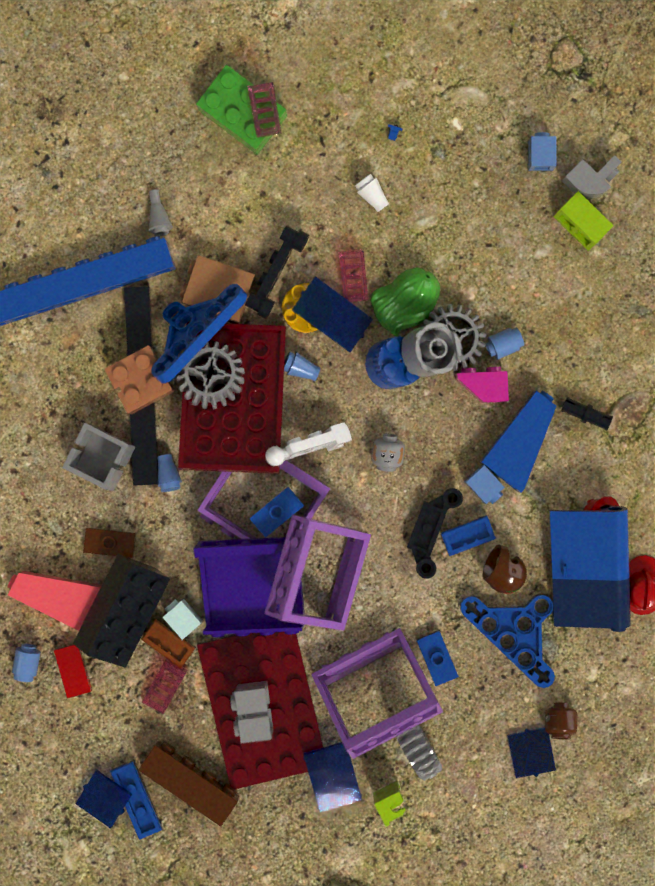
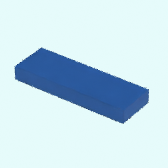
(139, 805)

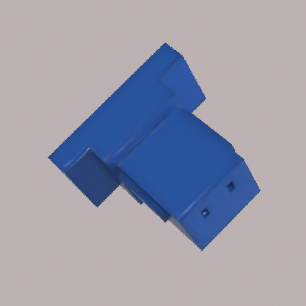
(393, 132)

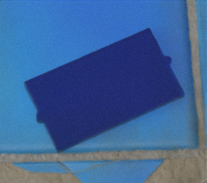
(332, 314)

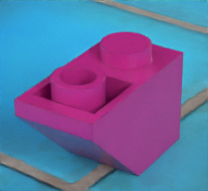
(485, 386)

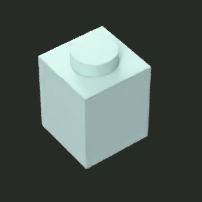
(182, 618)

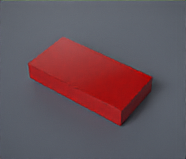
(73, 671)

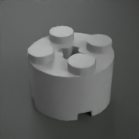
(430, 350)

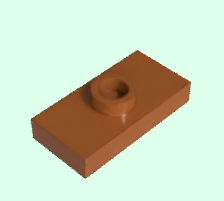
(168, 643)

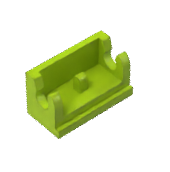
(583, 221)
(388, 799)

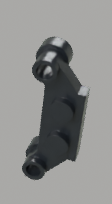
(292, 240)
(427, 529)

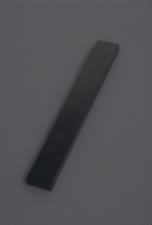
(143, 421)

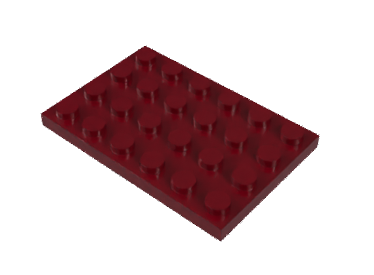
(243, 430)
(294, 720)

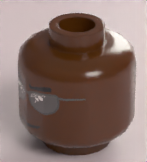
(561, 721)

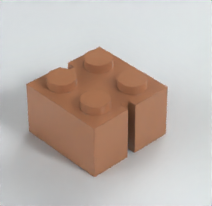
(136, 381)

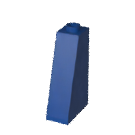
(519, 444)

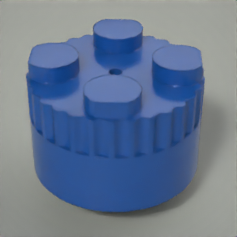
(386, 364)

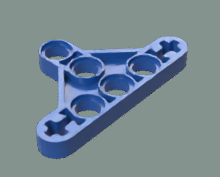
(185, 337)
(524, 641)

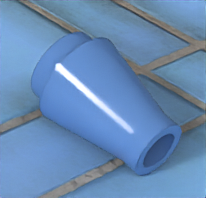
(299, 366)
(168, 475)

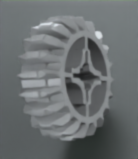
(472, 329)
(219, 378)
(419, 752)

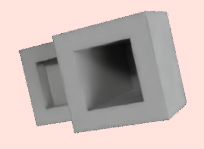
(588, 181)

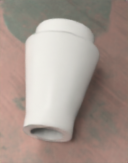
(372, 192)

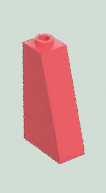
(55, 596)

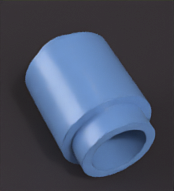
(504, 343)
(26, 662)

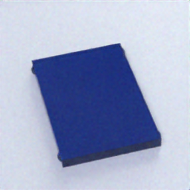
(332, 777)

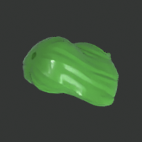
(406, 300)

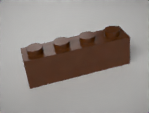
(189, 783)

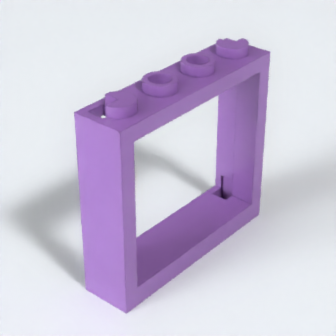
(231, 528)
(292, 566)
(392, 726)

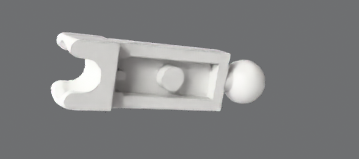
(331, 439)

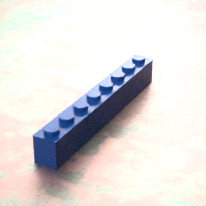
(85, 280)

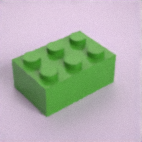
(229, 107)

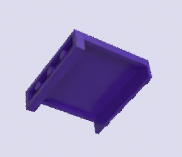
(238, 585)

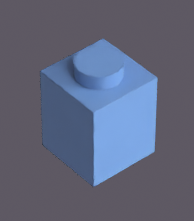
(542, 152)
(485, 485)

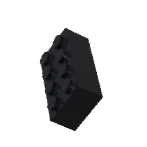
(121, 611)

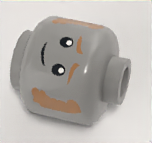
(388, 452)

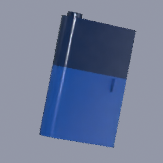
(591, 568)

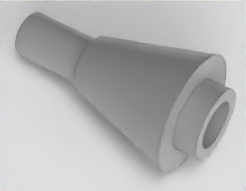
(159, 221)

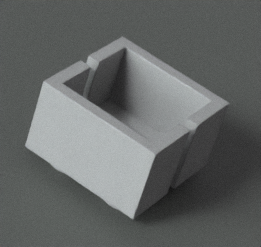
(101, 457)
(254, 716)

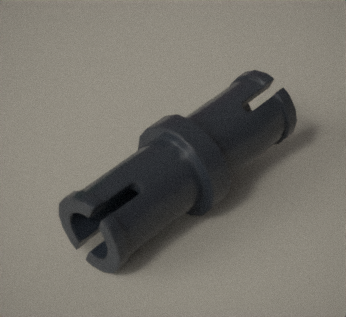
(586, 413)

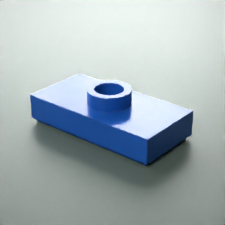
(276, 512)
(468, 535)
(437, 658)

